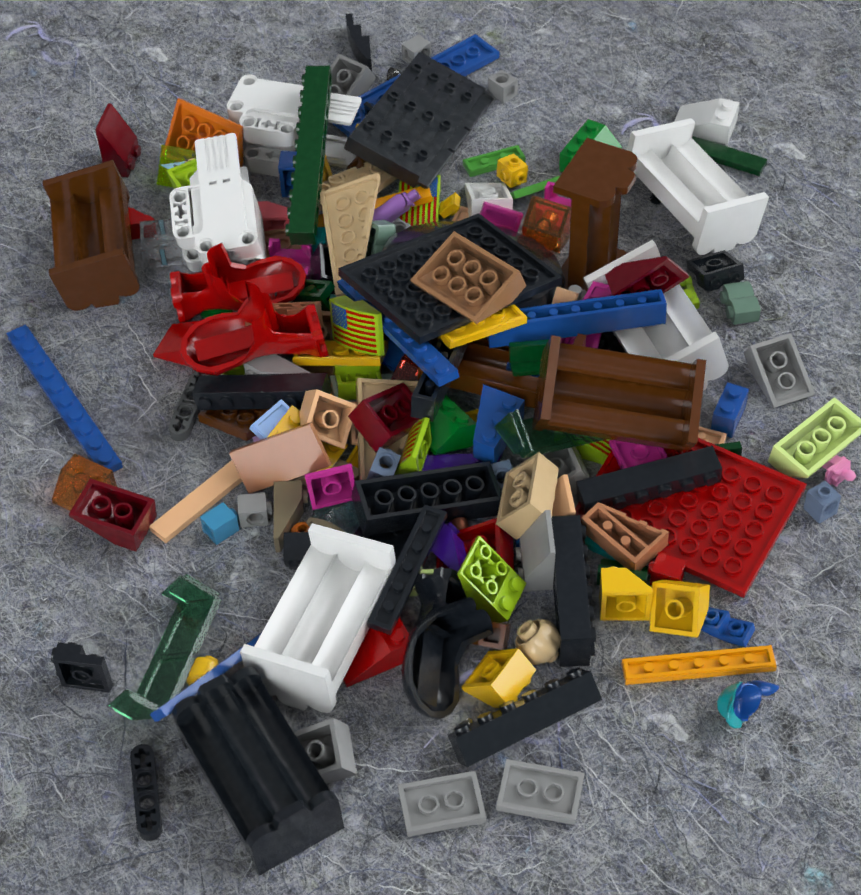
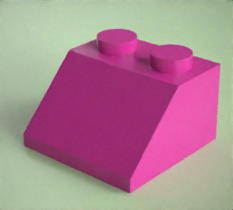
(330, 486)

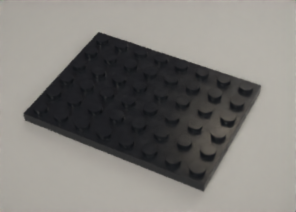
(387, 276)

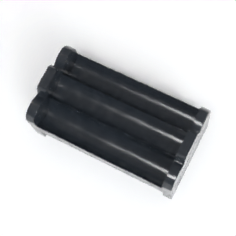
(257, 768)

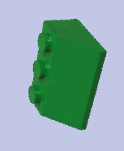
(592, 130)
(451, 429)

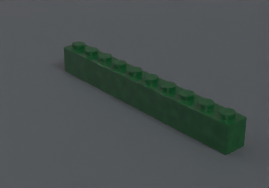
(310, 156)

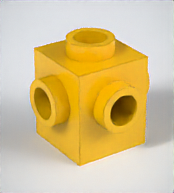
(512, 170)

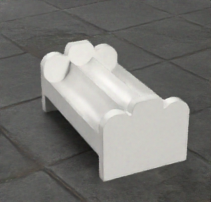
(695, 187)
(684, 334)
(321, 618)

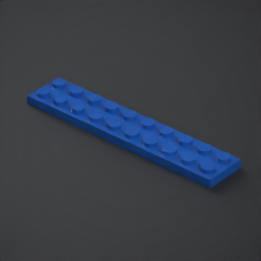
(462, 58)

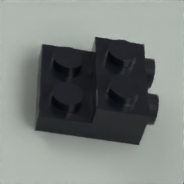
(716, 270)
(80, 670)

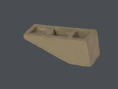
(288, 508)

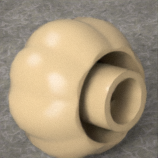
(538, 641)

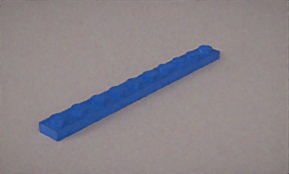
(423, 355)
(63, 399)

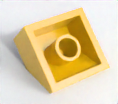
(623, 596)
(679, 607)
(499, 677)

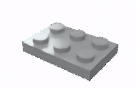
(540, 791)
(441, 803)

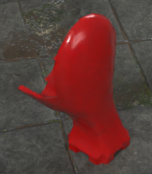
(223, 283)
(226, 342)

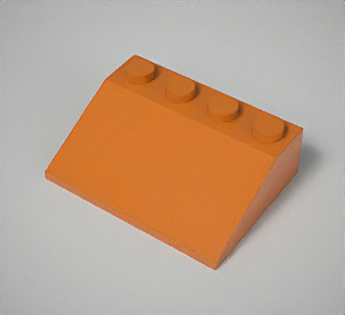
(195, 123)

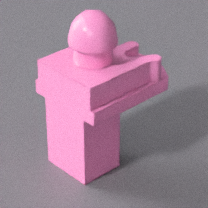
(837, 470)

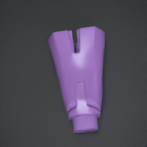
(396, 206)

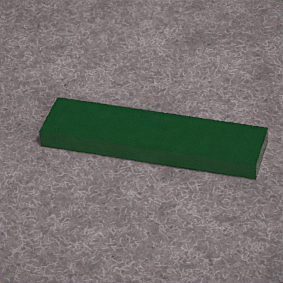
(732, 157)

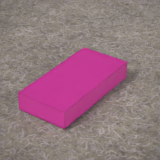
(501, 216)

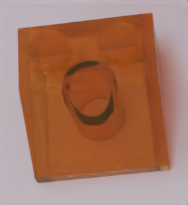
(547, 223)
(74, 478)

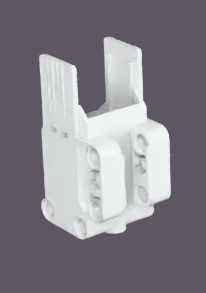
(270, 119)
(218, 207)

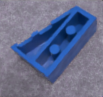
(492, 409)

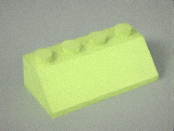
(816, 440)

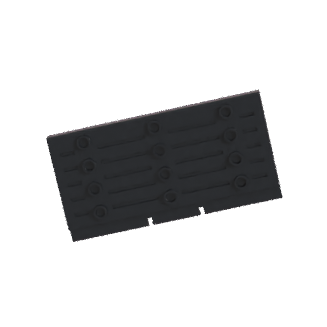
(419, 122)

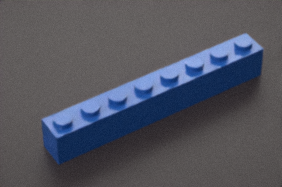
(587, 317)

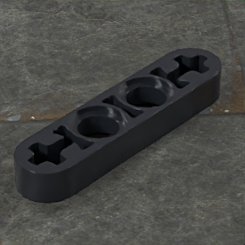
(146, 791)

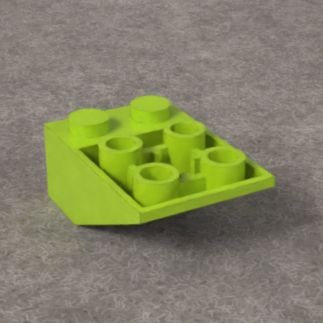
(490, 581)

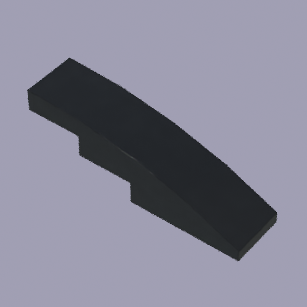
(359, 44)

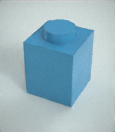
(220, 523)

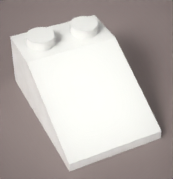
(712, 119)
(493, 193)

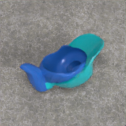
(742, 699)

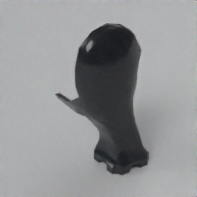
(438, 641)

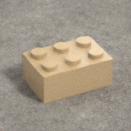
(527, 494)

